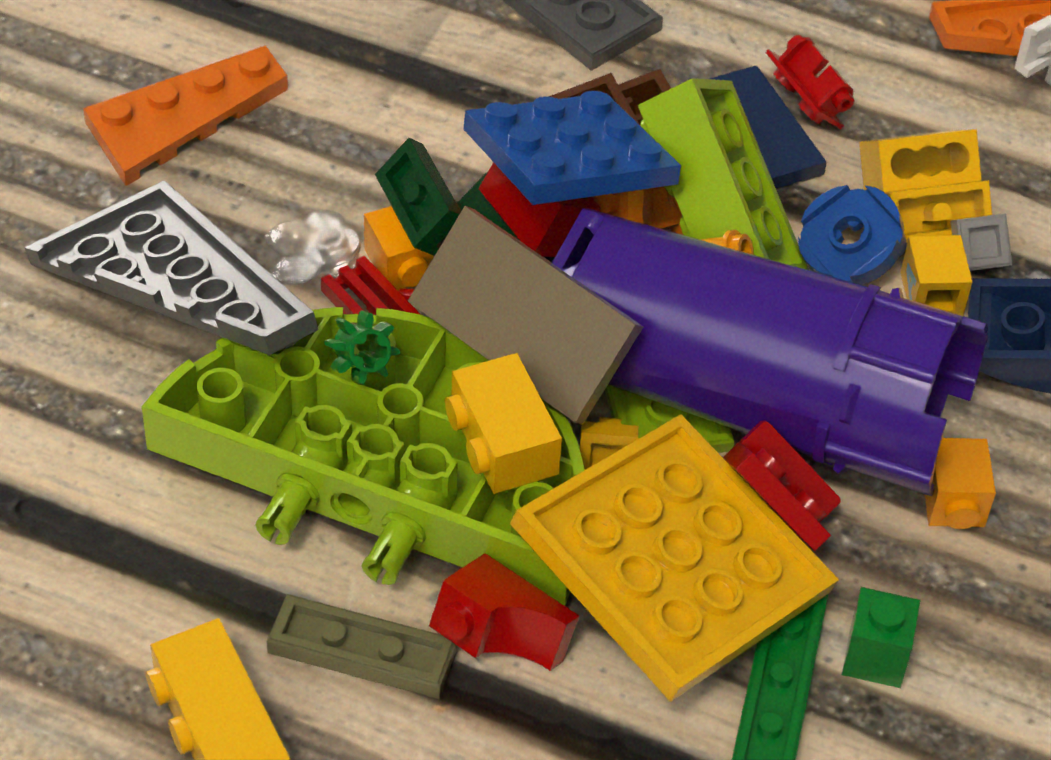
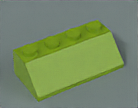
(722, 168)

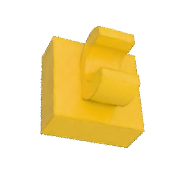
(604, 438)

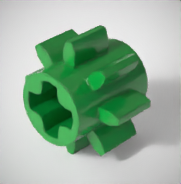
(357, 333)

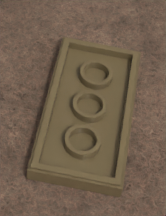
(515, 301)

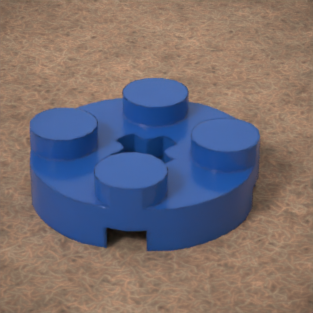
(857, 208)

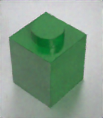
(881, 637)

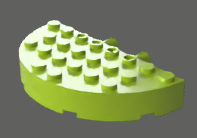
(353, 450)

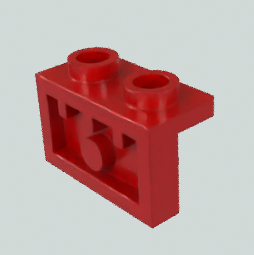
(784, 482)

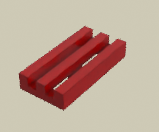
(368, 285)

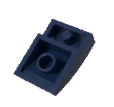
(1017, 329)

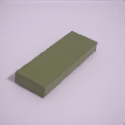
(362, 646)

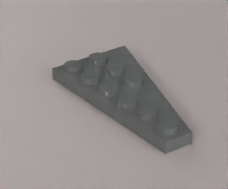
(178, 264)

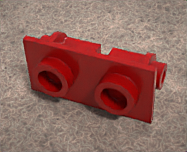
(822, 94)

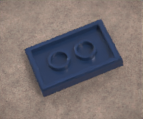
(781, 139)

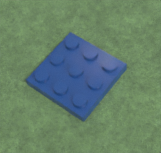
(570, 147)

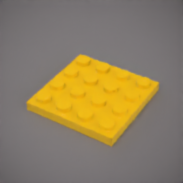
(674, 555)

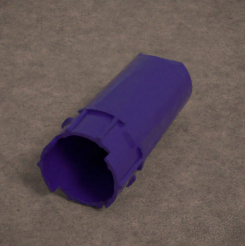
(754, 340)

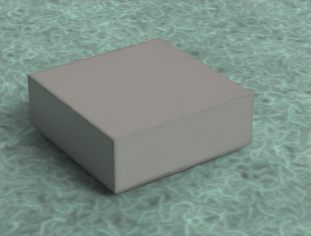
(984, 240)

